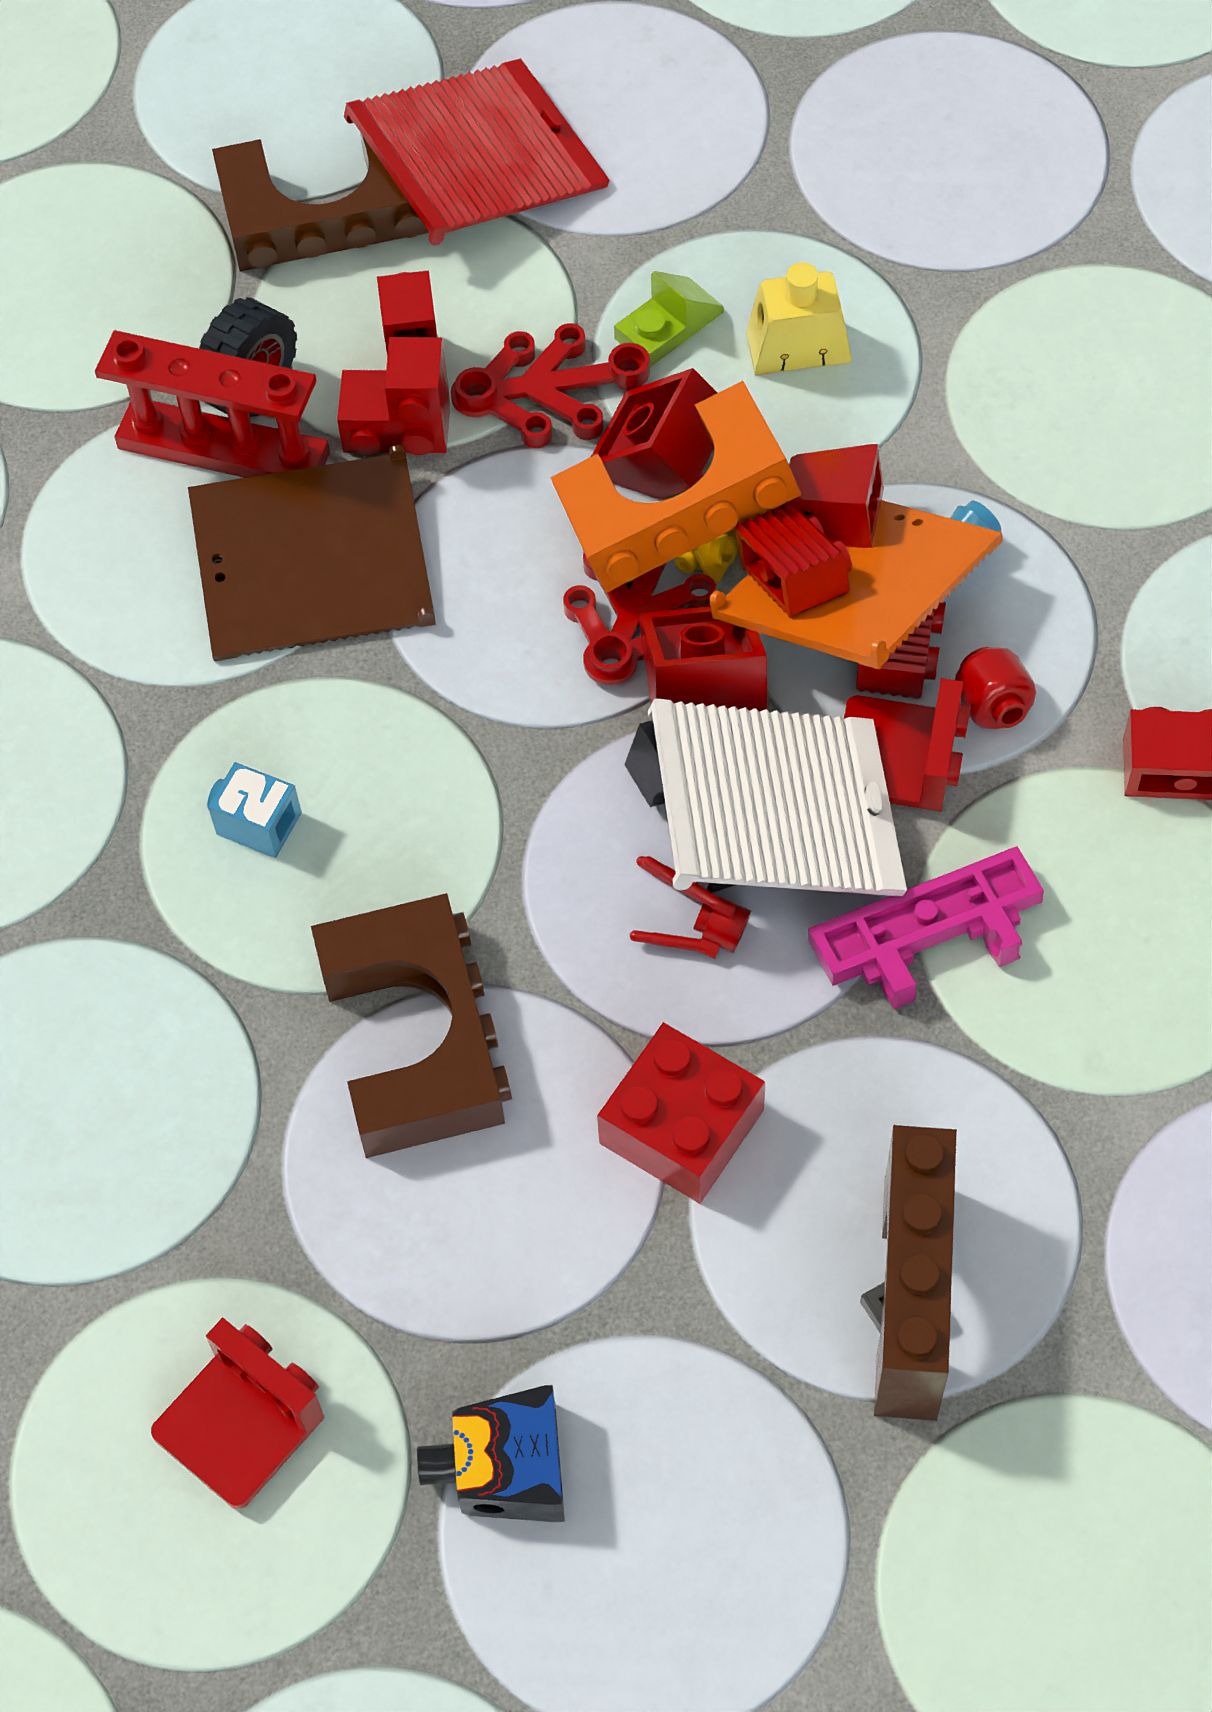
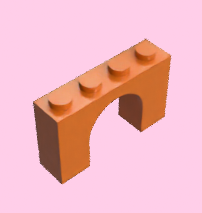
(635, 537)

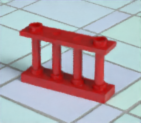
(202, 438)

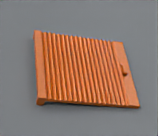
(891, 588)

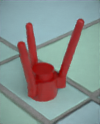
(718, 919)

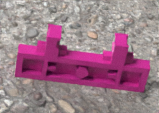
(885, 934)

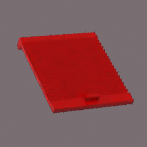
(476, 147)

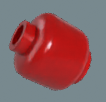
(996, 687)

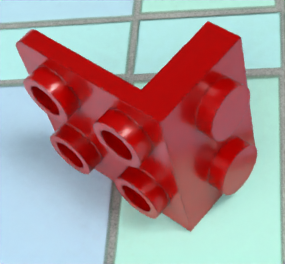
(917, 743)
(239, 1416)

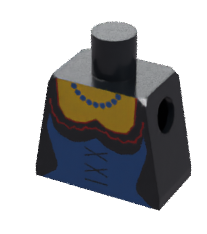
(502, 1458)

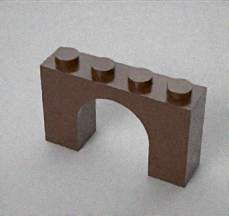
(279, 230)
(456, 1084)
(918, 1273)

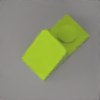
(670, 317)

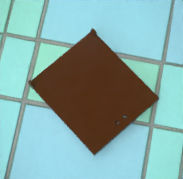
(310, 555)

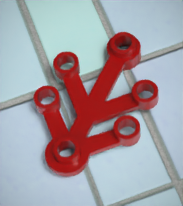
(544, 384)
(627, 606)

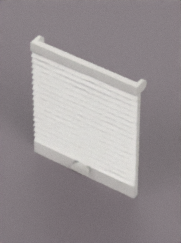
(776, 800)

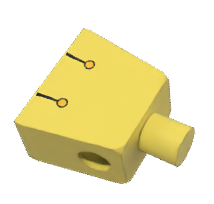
(797, 322)

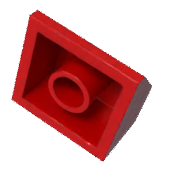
(658, 437)
(703, 660)

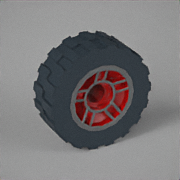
(252, 333)

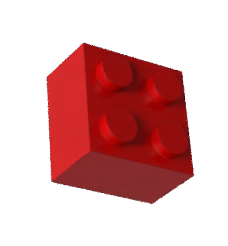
(681, 1112)

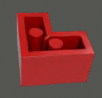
(399, 404)

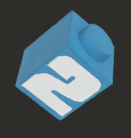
(254, 809)

